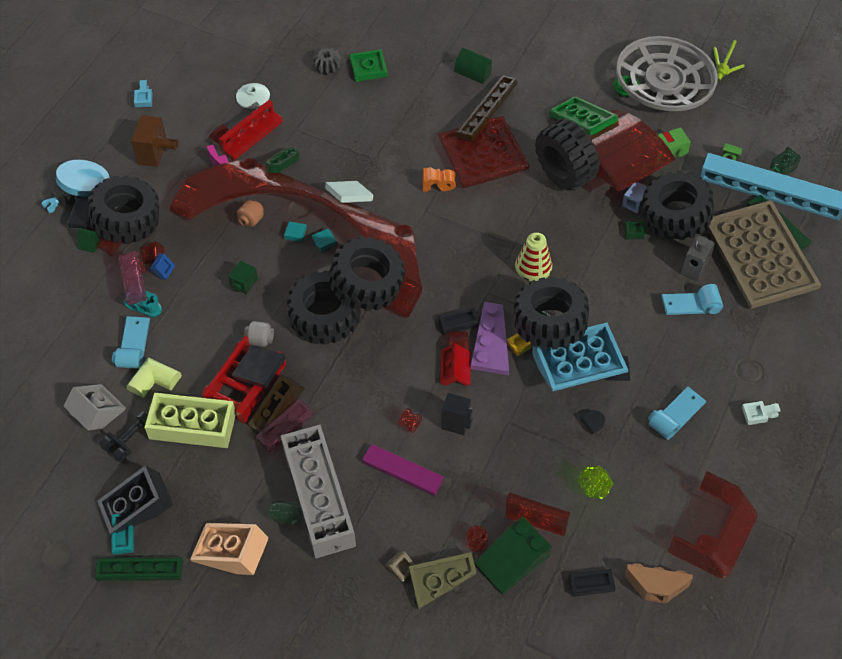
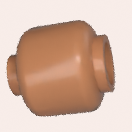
(250, 213)

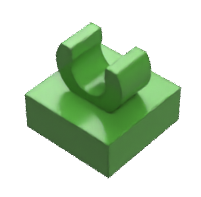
(733, 151)

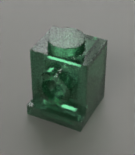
(785, 162)

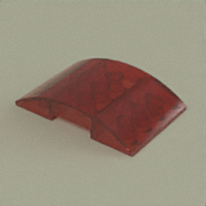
(629, 151)

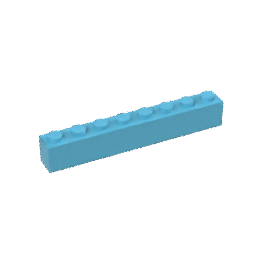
(773, 186)

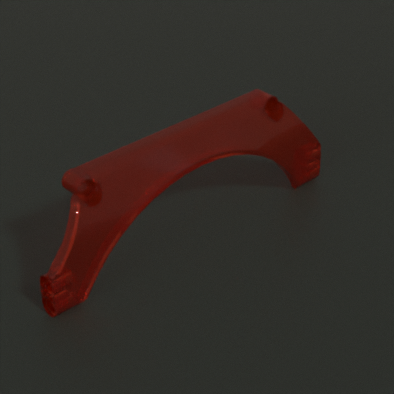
(238, 180)

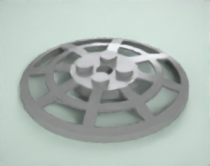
(667, 70)

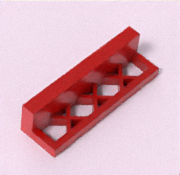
(251, 133)

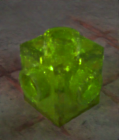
(595, 482)

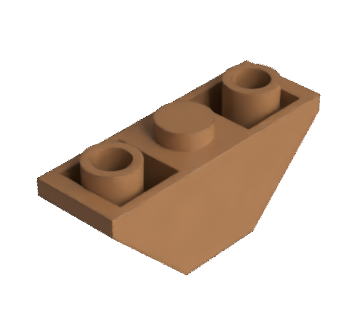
(657, 583)

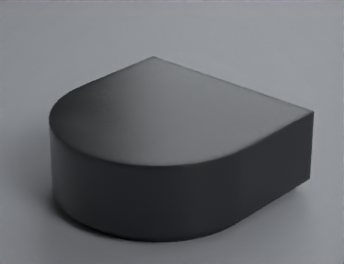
(593, 421)

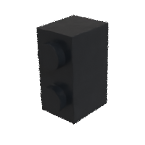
(456, 414)

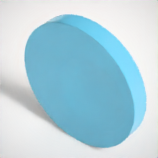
(80, 177)

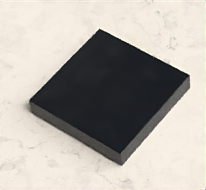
(259, 366)

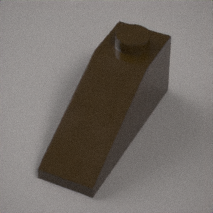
(279, 399)

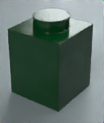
(243, 277)

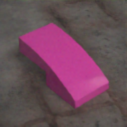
(213, 156)

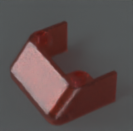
(721, 553)

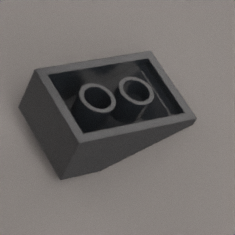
(141, 495)

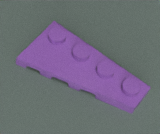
(491, 345)

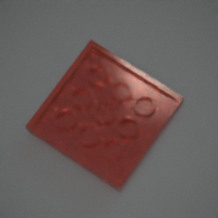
(486, 158)

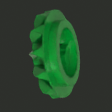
(618, 88)

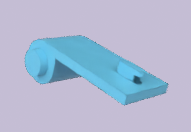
(705, 301)
(133, 343)
(677, 414)

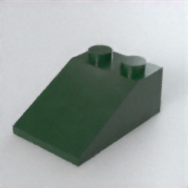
(513, 555)

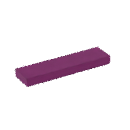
(403, 470)

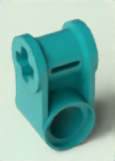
(149, 307)

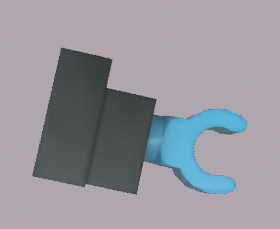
(59, 197)

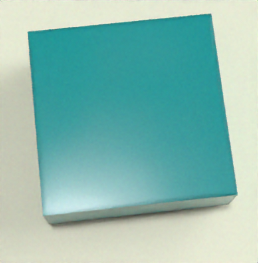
(295, 231)
(324, 240)

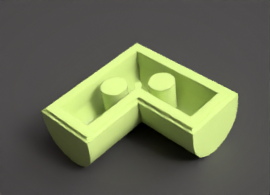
(151, 373)

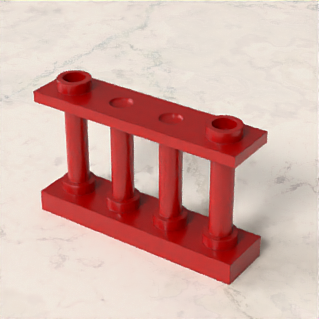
(253, 394)

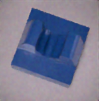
(162, 266)

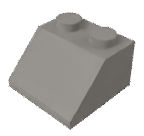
(93, 406)

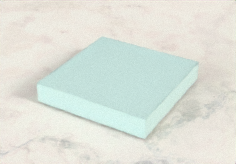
(349, 191)

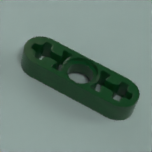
(282, 160)

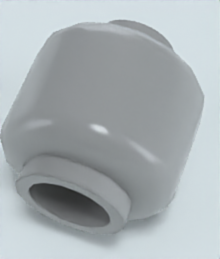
(259, 333)

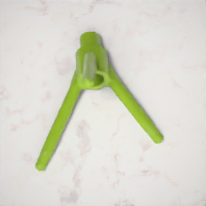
(723, 68)

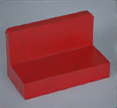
(455, 365)

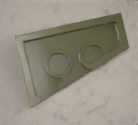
(440, 576)

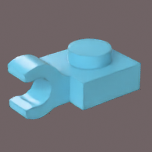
(144, 96)

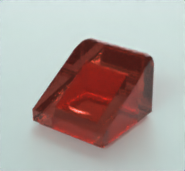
(220, 131)
(109, 246)
(151, 252)
(459, 338)

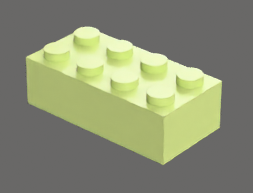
(190, 420)

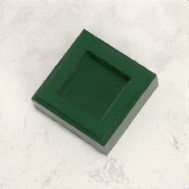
(634, 230)

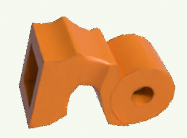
(443, 179)

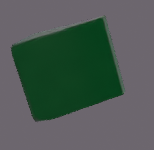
(87, 240)

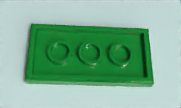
(585, 114)

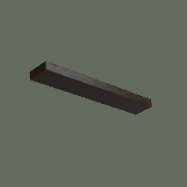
(486, 108)

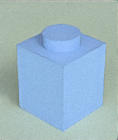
(634, 197)

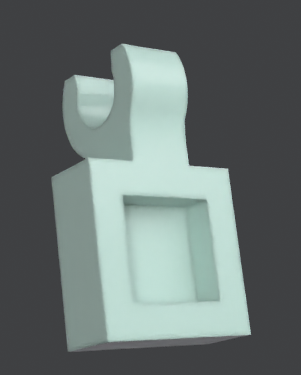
(758, 413)

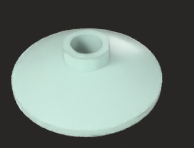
(252, 95)

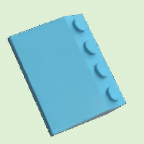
(585, 361)

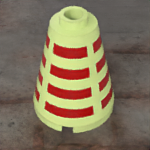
(534, 258)

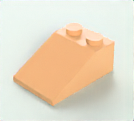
(230, 547)

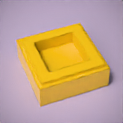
(518, 345)

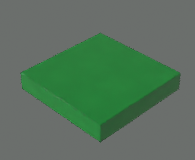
(368, 65)

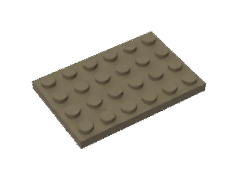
(762, 254)

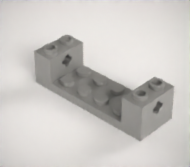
(318, 491)

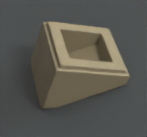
(400, 565)

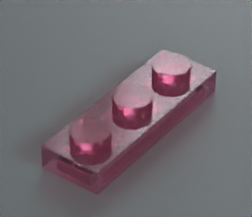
(132, 278)
(284, 424)

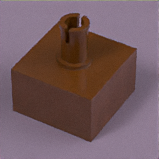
(151, 140)

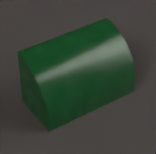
(473, 65)

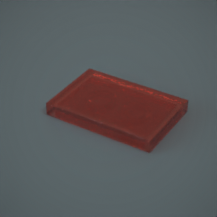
(537, 514)

